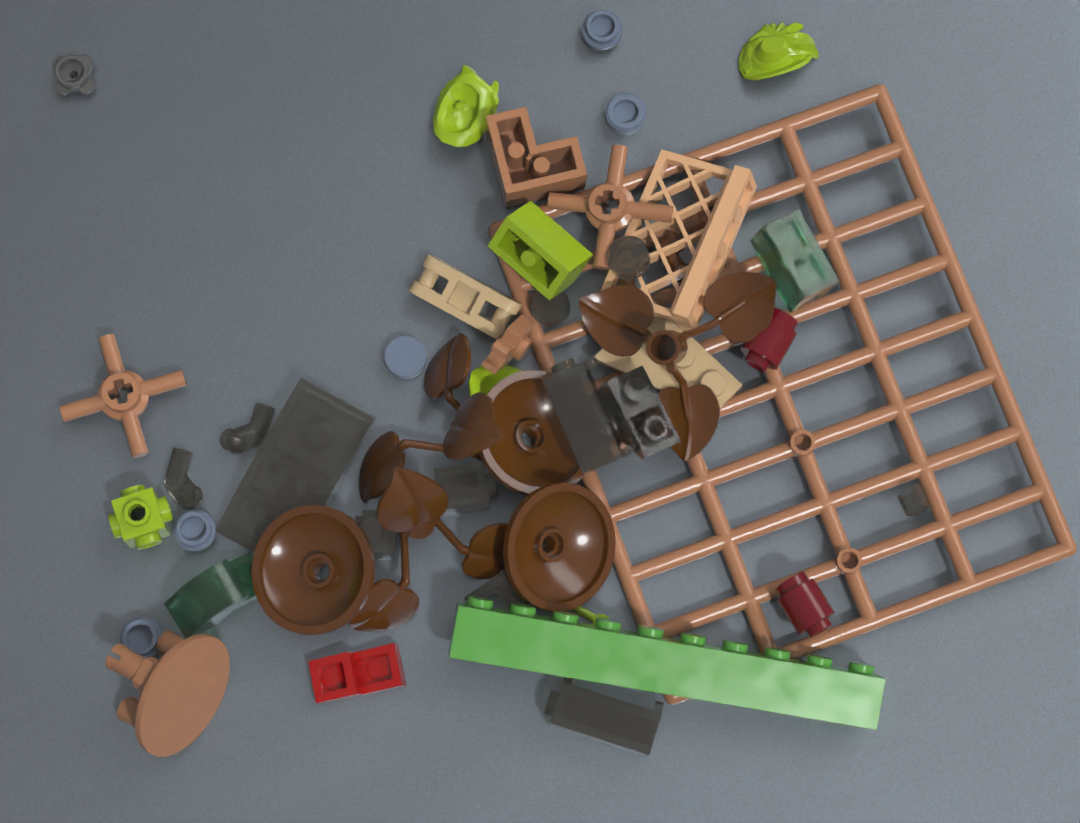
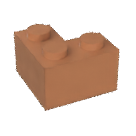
(531, 170)

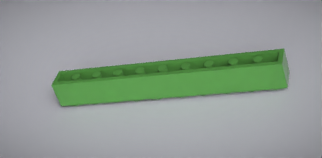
(666, 664)

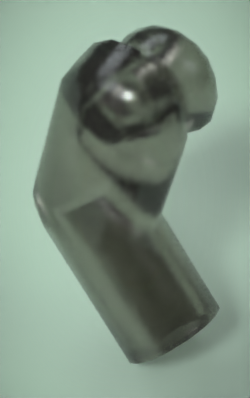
(250, 435)
(179, 483)

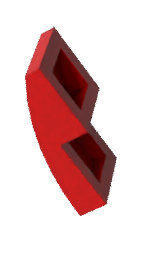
(357, 673)

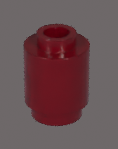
(771, 345)
(805, 604)

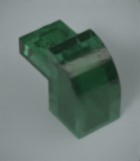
(212, 595)

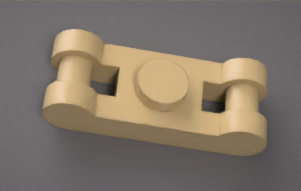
(464, 297)

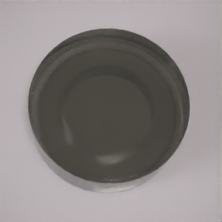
(628, 257)
(549, 312)

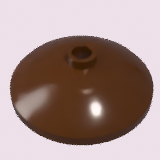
(526, 407)
(576, 549)
(289, 567)

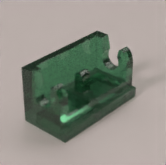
(794, 260)

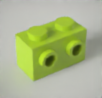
(539, 250)

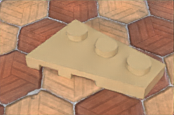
(696, 367)

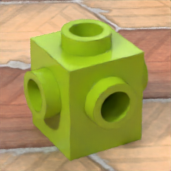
(151, 528)

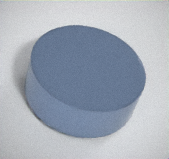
(625, 114)
(405, 357)

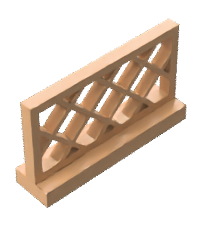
(713, 241)

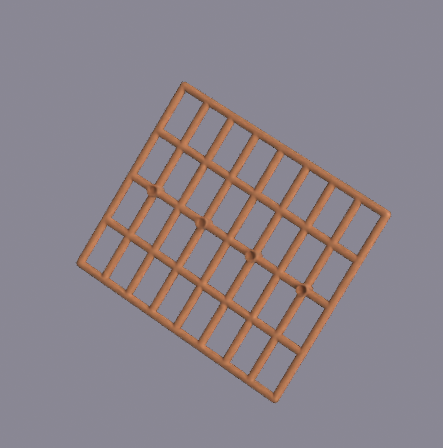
(802, 442)

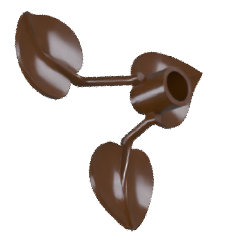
(620, 320)
(469, 434)
(413, 509)

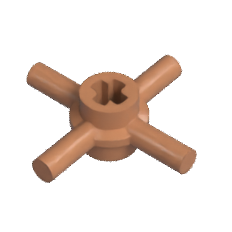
(600, 196)
(109, 392)

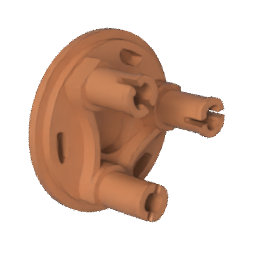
(176, 691)

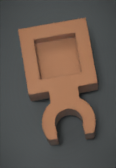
(511, 345)

